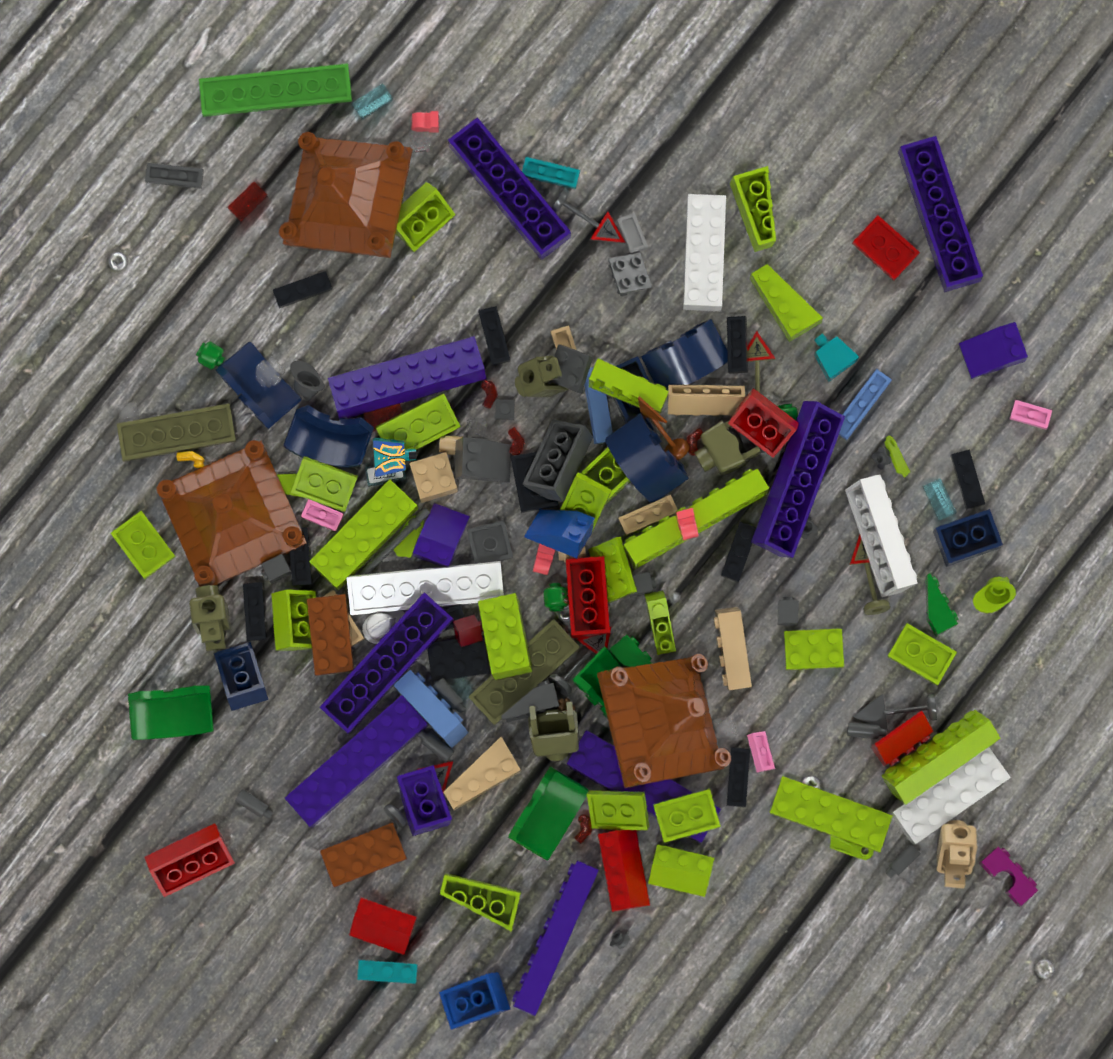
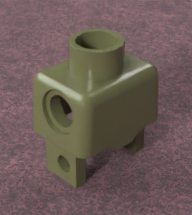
(535, 375)
(722, 450)
(213, 624)
(554, 732)

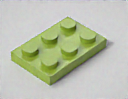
(324, 484)
(586, 497)
(143, 545)
(617, 569)
(813, 649)
(922, 654)
(618, 810)
(686, 815)

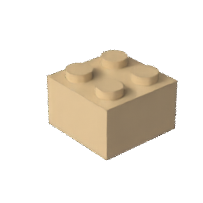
(433, 477)

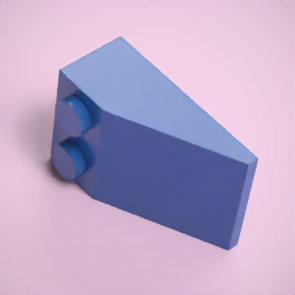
(561, 530)
(474, 1000)

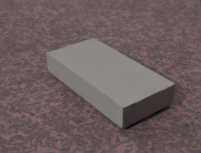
(632, 233)

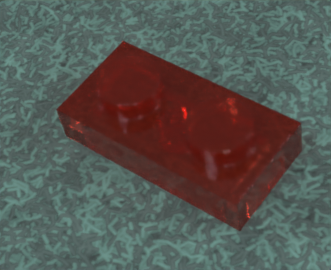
(247, 201)
(382, 415)

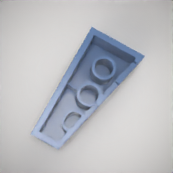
(431, 708)

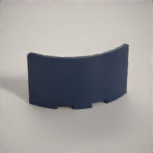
(688, 357)
(266, 403)
(327, 440)
(644, 459)

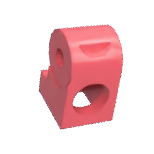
(425, 122)
(687, 524)
(544, 559)

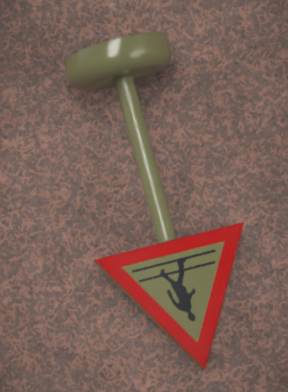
(758, 352)
(860, 557)

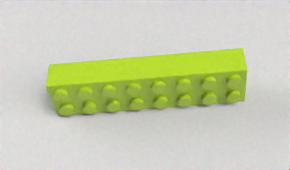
(707, 512)

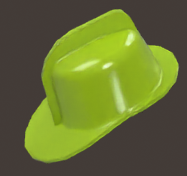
(994, 595)

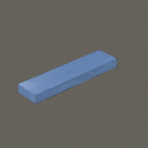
(863, 402)
(598, 413)

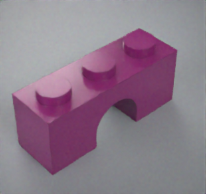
(1022, 887)

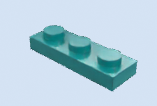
(551, 173)
(387, 971)

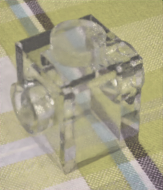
(269, 372)

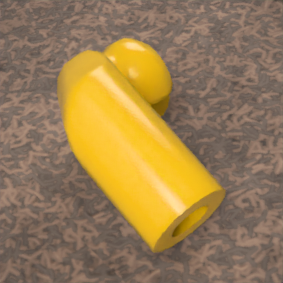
(191, 456)

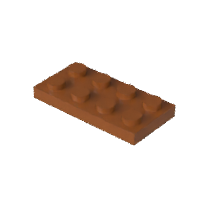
(330, 635)
(363, 855)

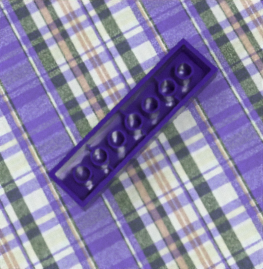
(509, 188)
(940, 214)
(407, 378)
(798, 479)
(386, 663)
(356, 761)
(599, 763)
(556, 937)

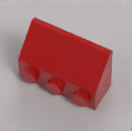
(763, 423)
(903, 739)
(382, 926)

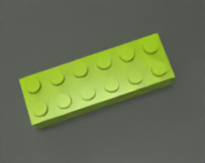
(364, 534)
(940, 756)

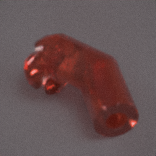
(491, 392)
(518, 441)
(692, 441)
(586, 828)

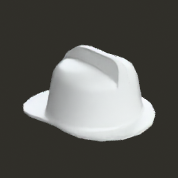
(379, 624)

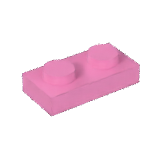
(1030, 414)
(322, 515)
(760, 751)

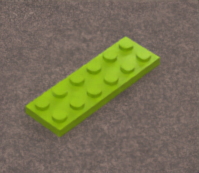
(831, 814)

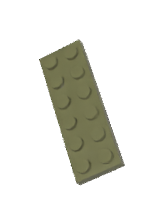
(176, 432)
(547, 653)

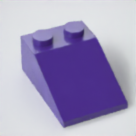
(993, 350)
(441, 536)
(423, 801)

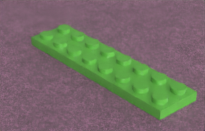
(275, 90)

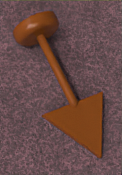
(679, 446)

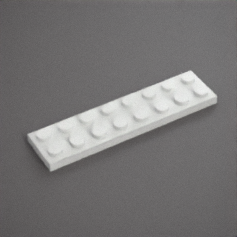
(442, 584)

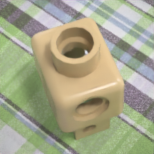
(956, 852)

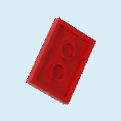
(886, 248)

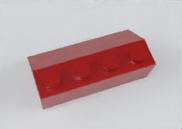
(587, 597)
(189, 860)
(623, 870)

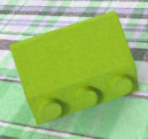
(422, 216)
(291, 619)
(681, 870)

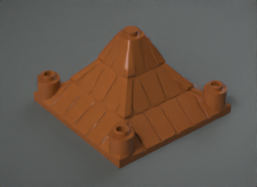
(347, 196)
(231, 515)
(661, 721)

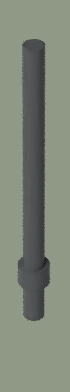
(414, 523)

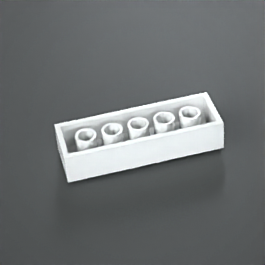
(704, 252)
(881, 536)
(950, 796)

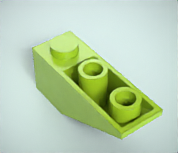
(660, 622)

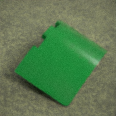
(588, 680)
(170, 713)
(548, 813)

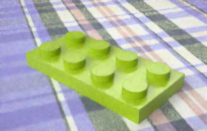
(421, 423)

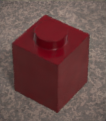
(468, 630)

